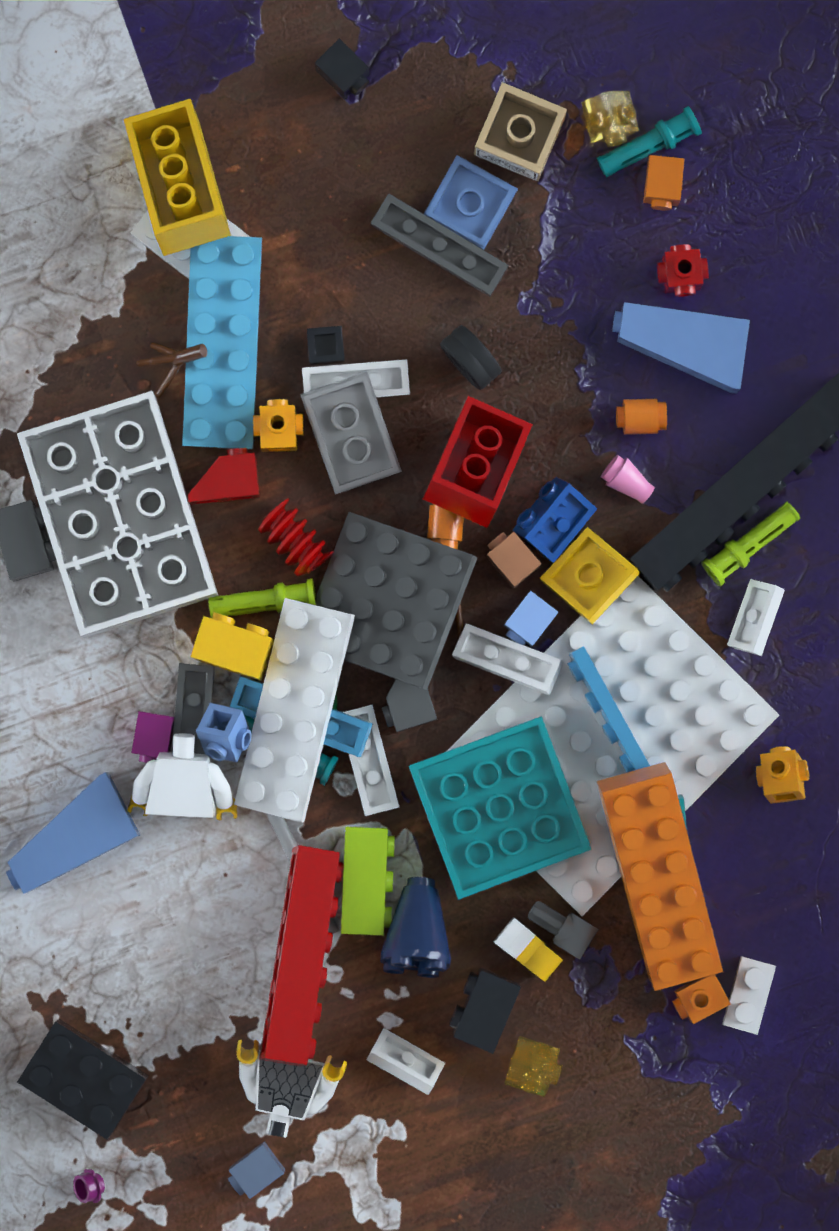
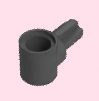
(570, 931)

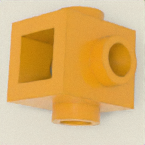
(278, 439)
(782, 775)

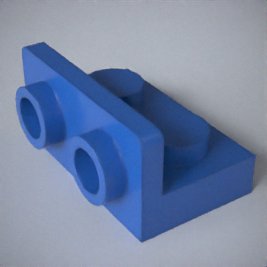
(554, 518)

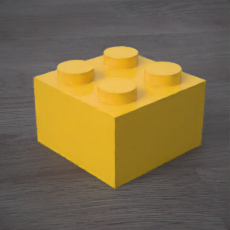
(233, 647)

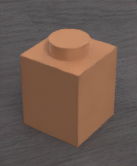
(512, 558)

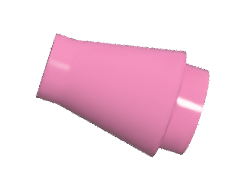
(627, 479)

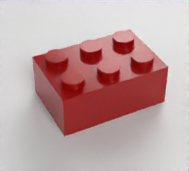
(477, 462)

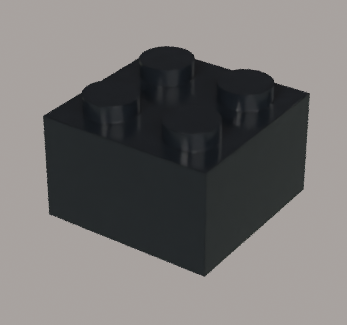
(485, 1009)

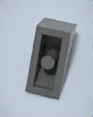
(408, 707)

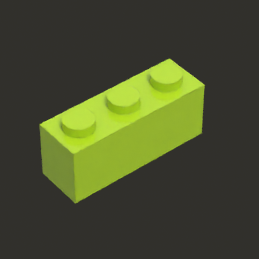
(366, 881)

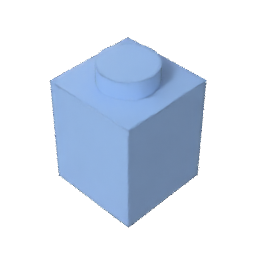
(529, 620)

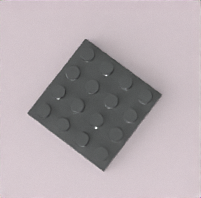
(400, 594)

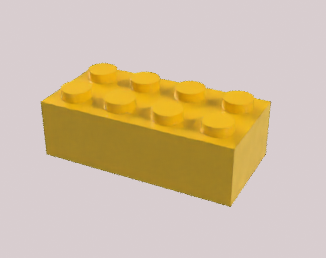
(177, 177)

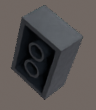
(82, 1078)

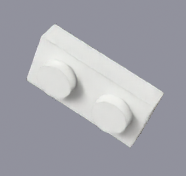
(755, 617)
(749, 995)
(405, 1061)

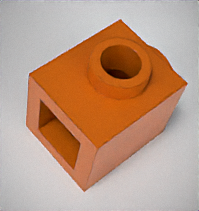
(700, 999)

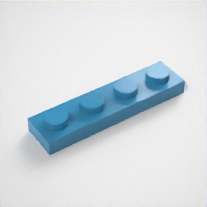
(601, 700)
(343, 730)

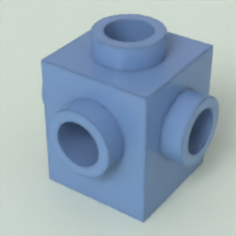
(223, 733)

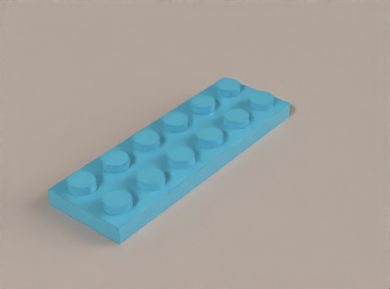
(226, 320)

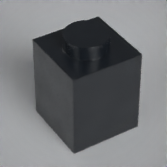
(343, 69)

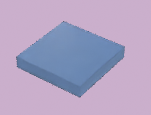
(470, 202)

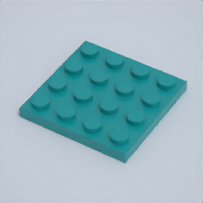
(500, 807)

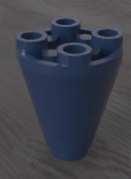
(417, 932)

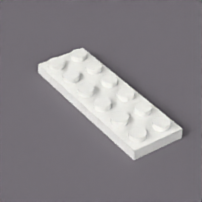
(294, 710)

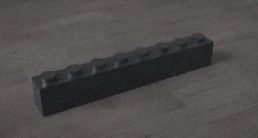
(740, 490)

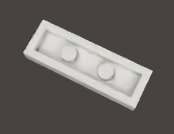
(386, 377)
(507, 659)
(372, 769)

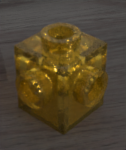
(610, 117)
(533, 1067)

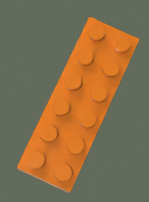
(660, 876)

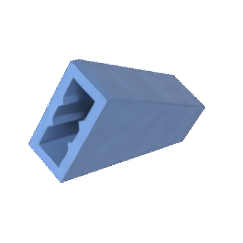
(689, 341)
(79, 833)

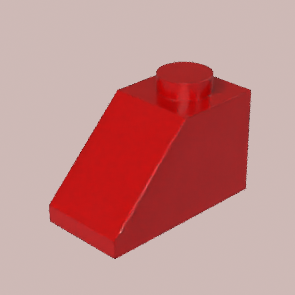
(228, 479)

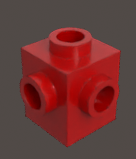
(673, 279)

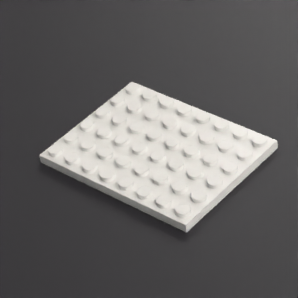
(674, 698)

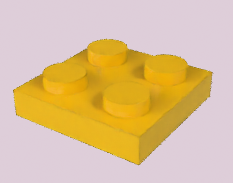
(589, 575)

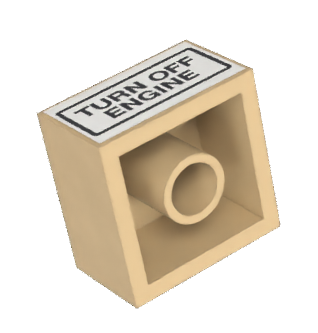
(520, 131)

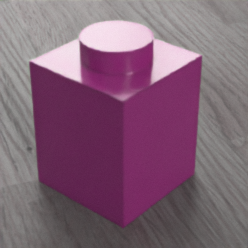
(152, 735)

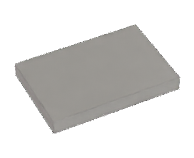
(351, 432)

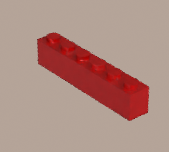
(300, 956)

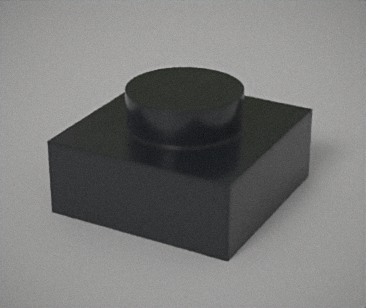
(325, 345)

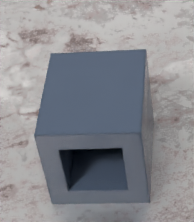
(255, 1171)

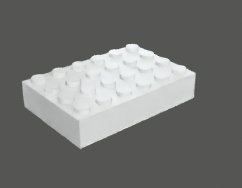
(117, 514)

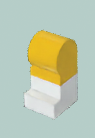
(528, 949)

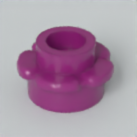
(88, 1186)

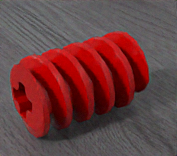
(294, 539)

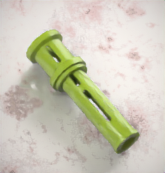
(738, 552)
(262, 600)

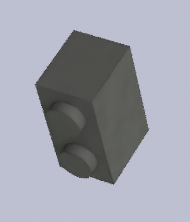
(24, 542)

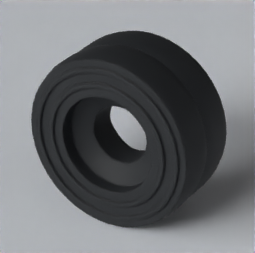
(470, 357)

